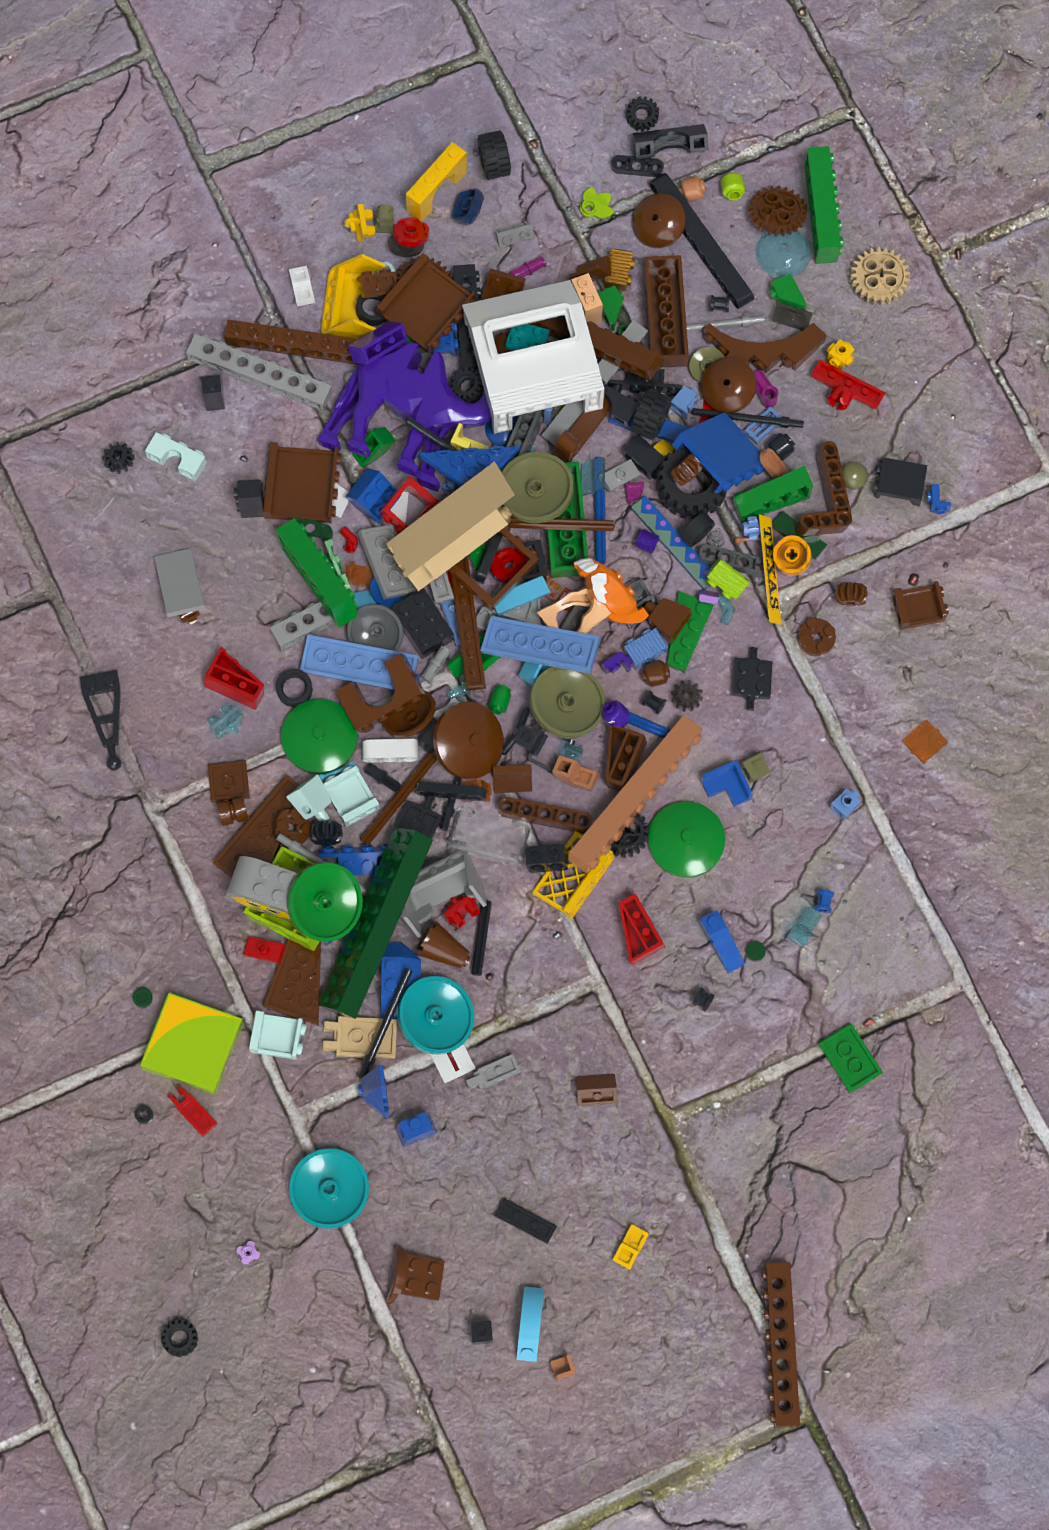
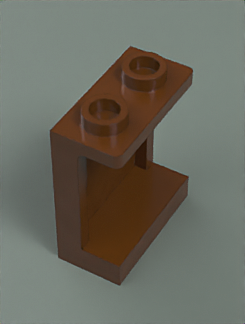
(920, 606)

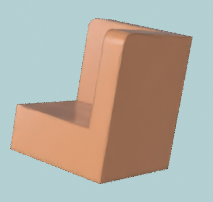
(563, 1367)

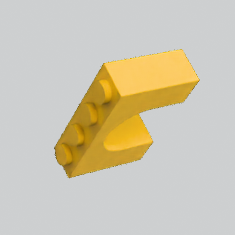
(449, 165)

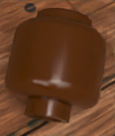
(656, 673)

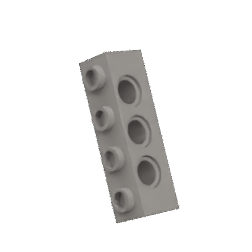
(287, 640)

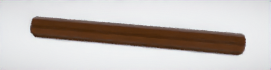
(566, 524)
(398, 799)

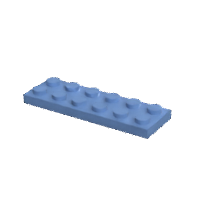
(540, 644)
(350, 661)

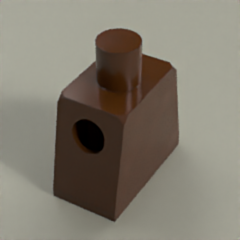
(668, 617)

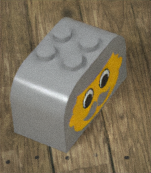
(261, 886)

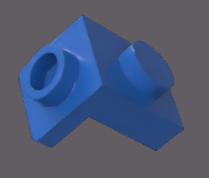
(933, 497)

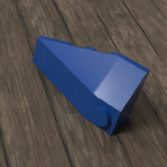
(374, 1091)

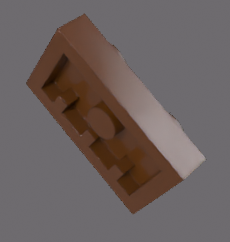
(377, 284)

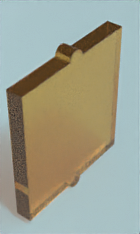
(925, 741)

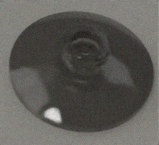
(403, 251)

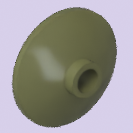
(702, 358)

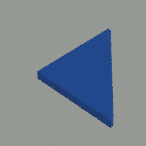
(466, 463)

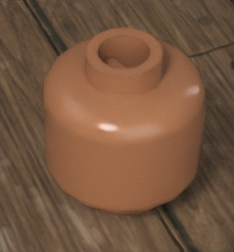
(693, 188)

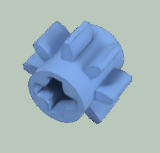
(752, 528)

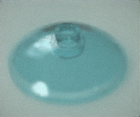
(780, 261)

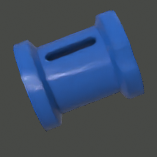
(824, 901)

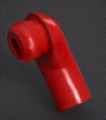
(351, 540)

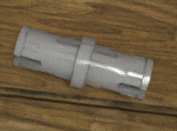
(435, 664)

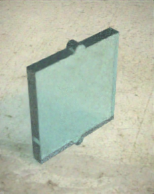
(592, 476)

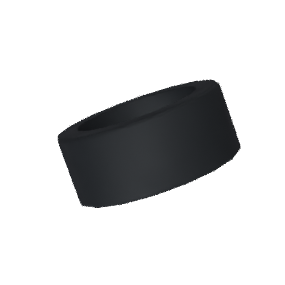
(362, 315)
(697, 529)
(294, 673)

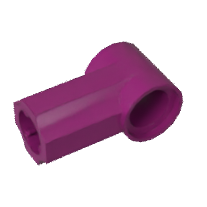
(765, 388)

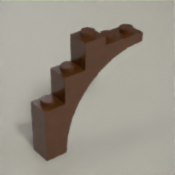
(792, 351)

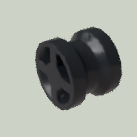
(703, 999)

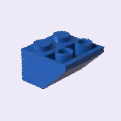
(371, 493)

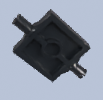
(752, 678)
(420, 818)

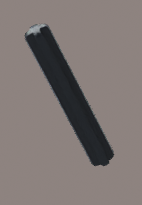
(481, 938)

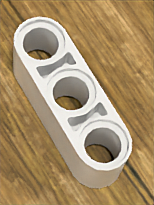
(390, 750)

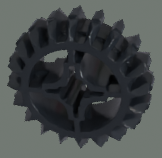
(631, 835)

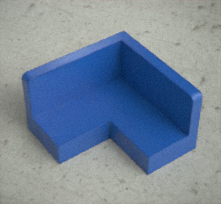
(728, 779)

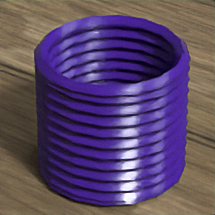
(647, 541)

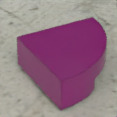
(634, 491)

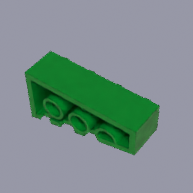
(774, 495)

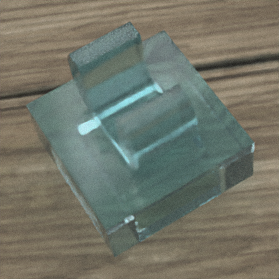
(572, 752)

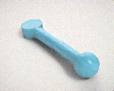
(322, 777)

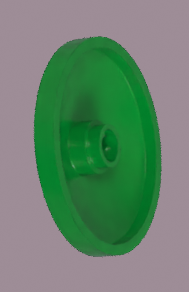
(318, 736)
(686, 839)
(324, 902)

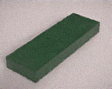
(786, 526)

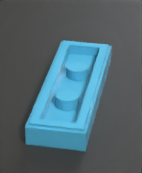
(523, 595)

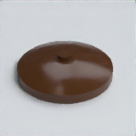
(468, 740)

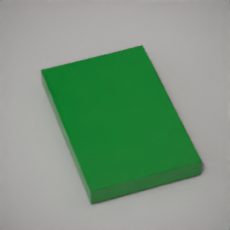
(850, 1058)

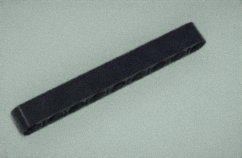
(707, 247)

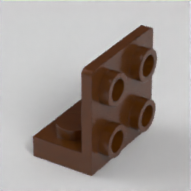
(501, 284)

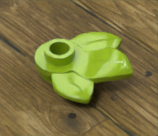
(597, 202)

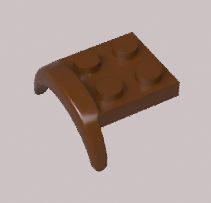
(415, 1276)

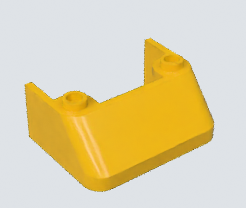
(342, 295)

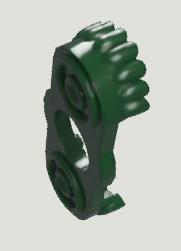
(322, 530)

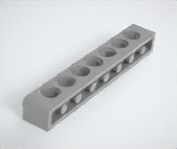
(317, 399)

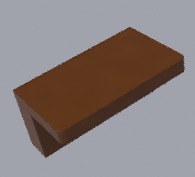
(597, 269)
(512, 779)
(596, 1090)

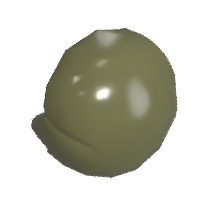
(854, 475)

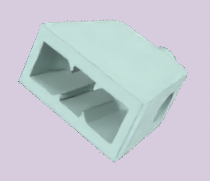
(311, 799)

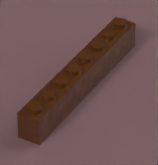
(610, 347)

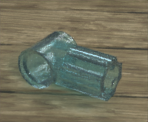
(802, 930)

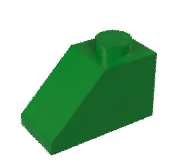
(787, 292)
(612, 305)
(379, 443)

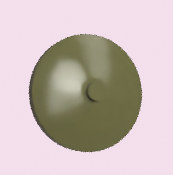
(540, 486)
(567, 702)

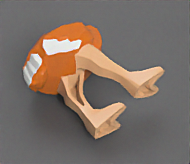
(604, 596)

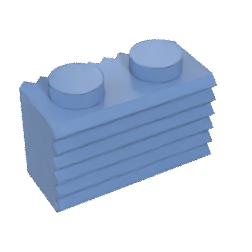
(645, 648)

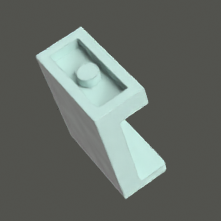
(351, 795)
(277, 1036)

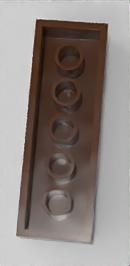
(666, 309)

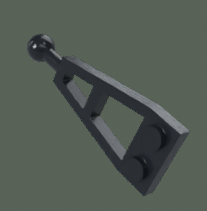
(99, 684)

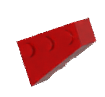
(233, 681)
(639, 931)

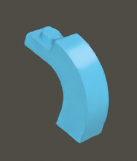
(530, 1324)

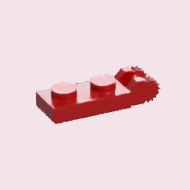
(193, 1112)

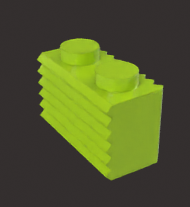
(727, 578)

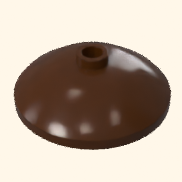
(666, 228)
(737, 393)
(413, 719)

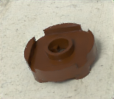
(807, 641)
(291, 816)

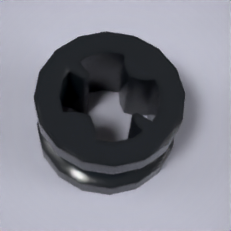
(147, 1120)

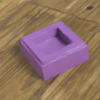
(709, 596)

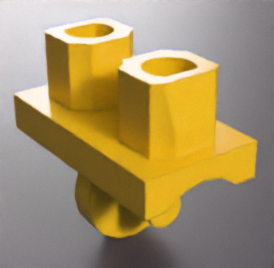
(357, 223)

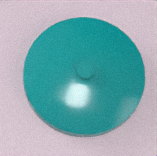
(435, 1015)
(329, 1188)

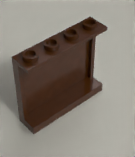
(425, 304)
(301, 484)

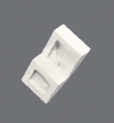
(301, 286)

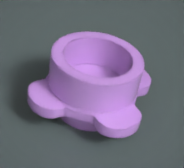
(250, 1246)

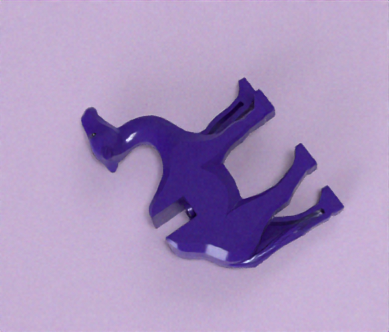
(408, 393)

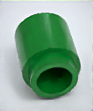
(500, 699)

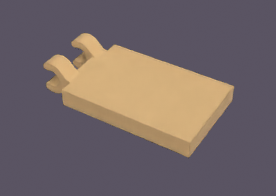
(357, 1035)

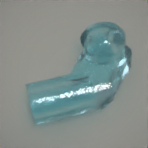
(727, 609)

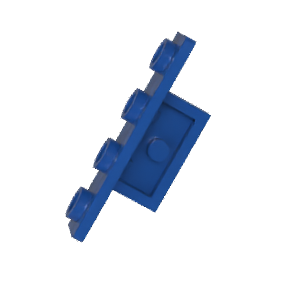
(355, 859)

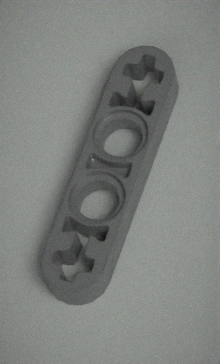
(734, 559)

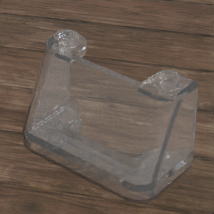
(489, 837)

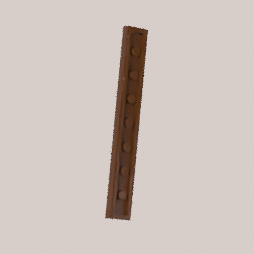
(468, 632)

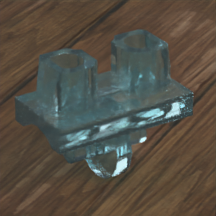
(228, 722)

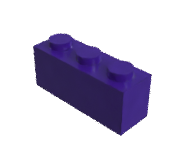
(378, 342)

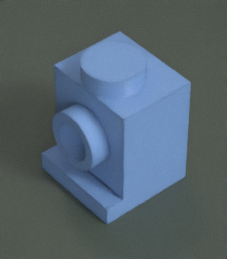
(841, 808)

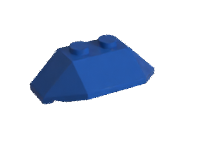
(393, 964)

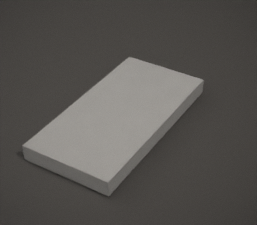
(384, 567)
(179, 582)

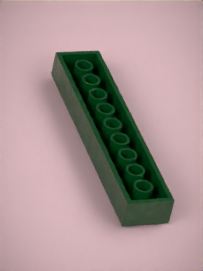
(377, 922)

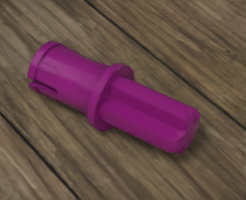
(529, 268)

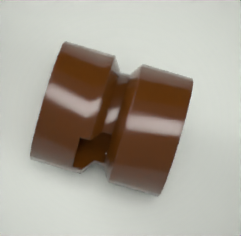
(232, 811)

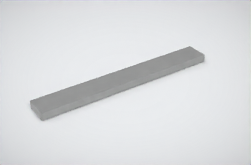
(571, 412)

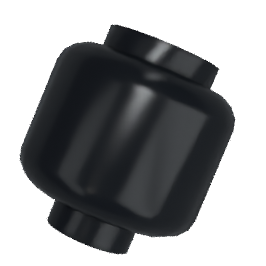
(782, 445)

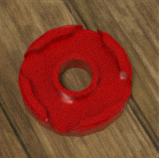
(401, 234)
(502, 558)

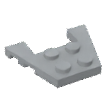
(525, 613)

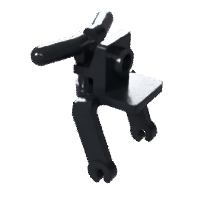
(529, 739)

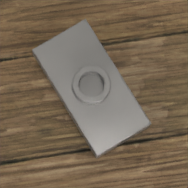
(621, 475)

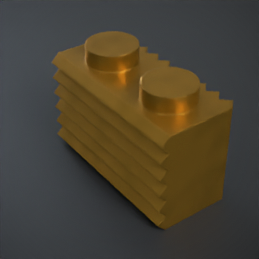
(620, 267)

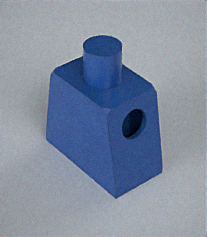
(416, 1128)

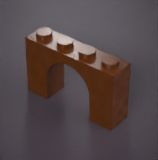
(407, 692)

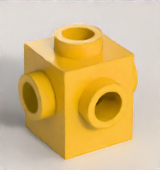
(840, 354)

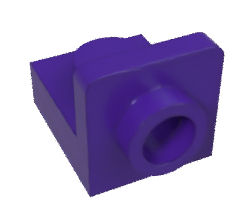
(615, 661)

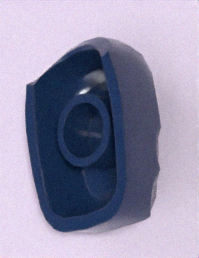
(468, 206)

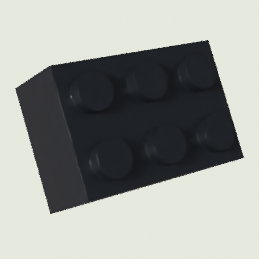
(423, 623)

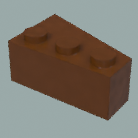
(624, 754)

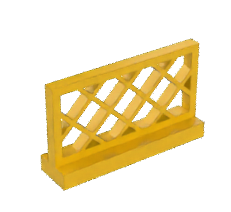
(584, 887)

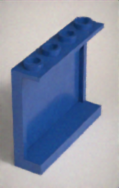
(722, 451)

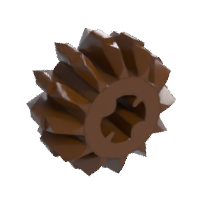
(686, 470)
(851, 594)

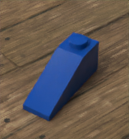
(721, 941)

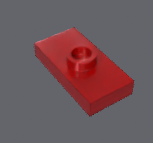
(264, 950)

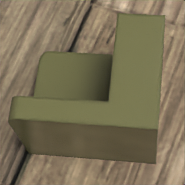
(755, 768)

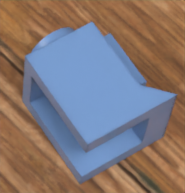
(684, 401)

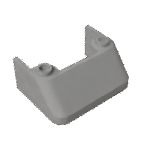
(439, 883)

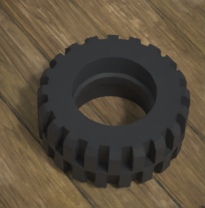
(682, 502)

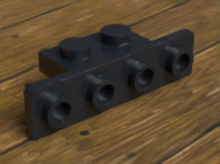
(636, 384)

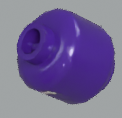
(615, 714)

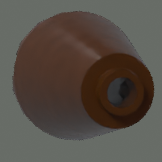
(442, 947)

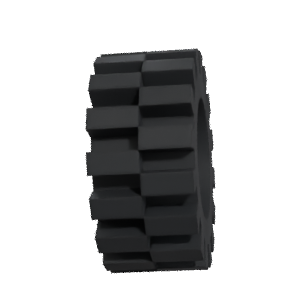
(642, 104)
(464, 375)
(170, 1329)

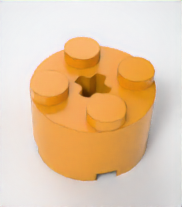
(784, 548)

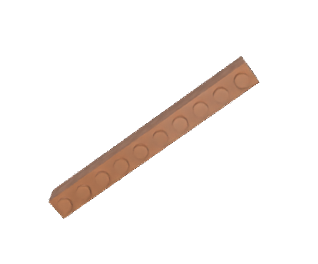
(635, 794)

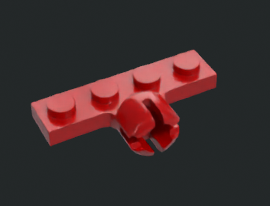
(846, 387)

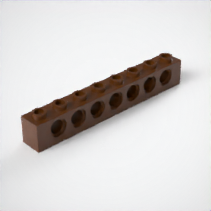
(288, 341)
(782, 1272)

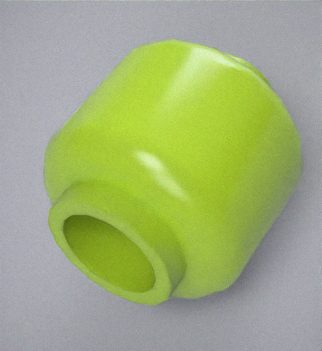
(733, 186)

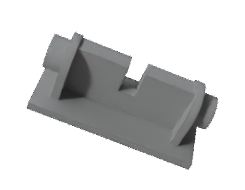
(519, 233)

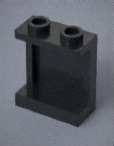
(900, 480)

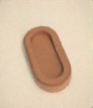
(772, 463)

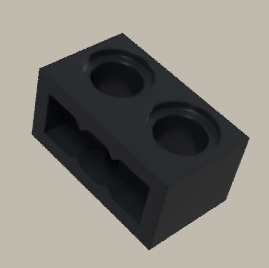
(546, 858)

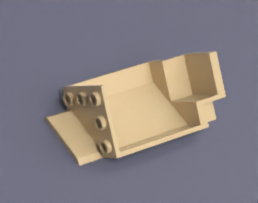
(453, 527)

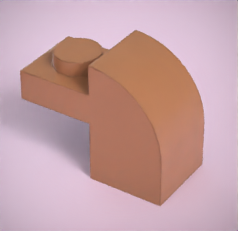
(573, 774)

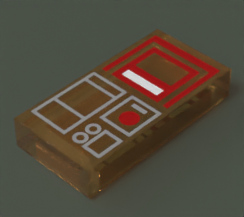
(557, 591)

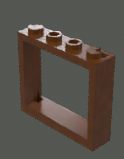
(481, 594)

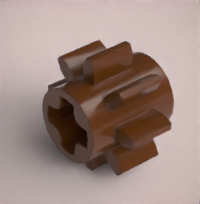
(189, 617)

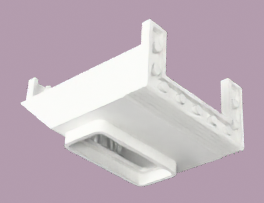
(538, 374)

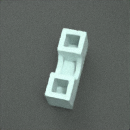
(163, 447)

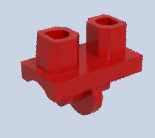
(458, 908)

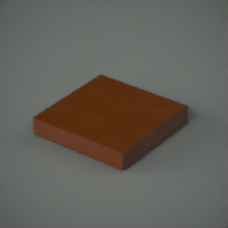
(228, 780)

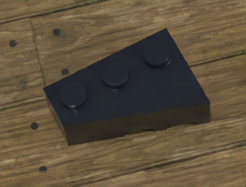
(249, 498)

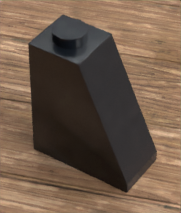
(213, 392)

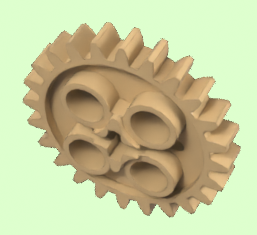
(879, 261)

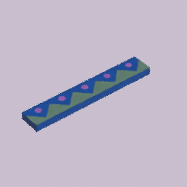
(671, 540)

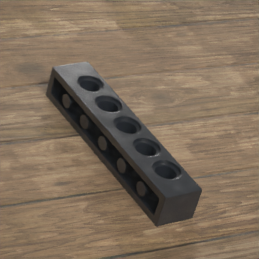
(462, 275)

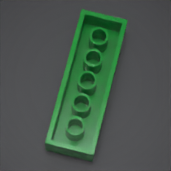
(823, 204)
(568, 545)
(317, 572)

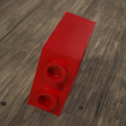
(414, 488)

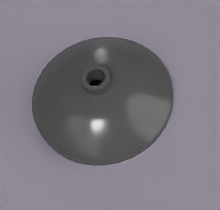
(363, 632)

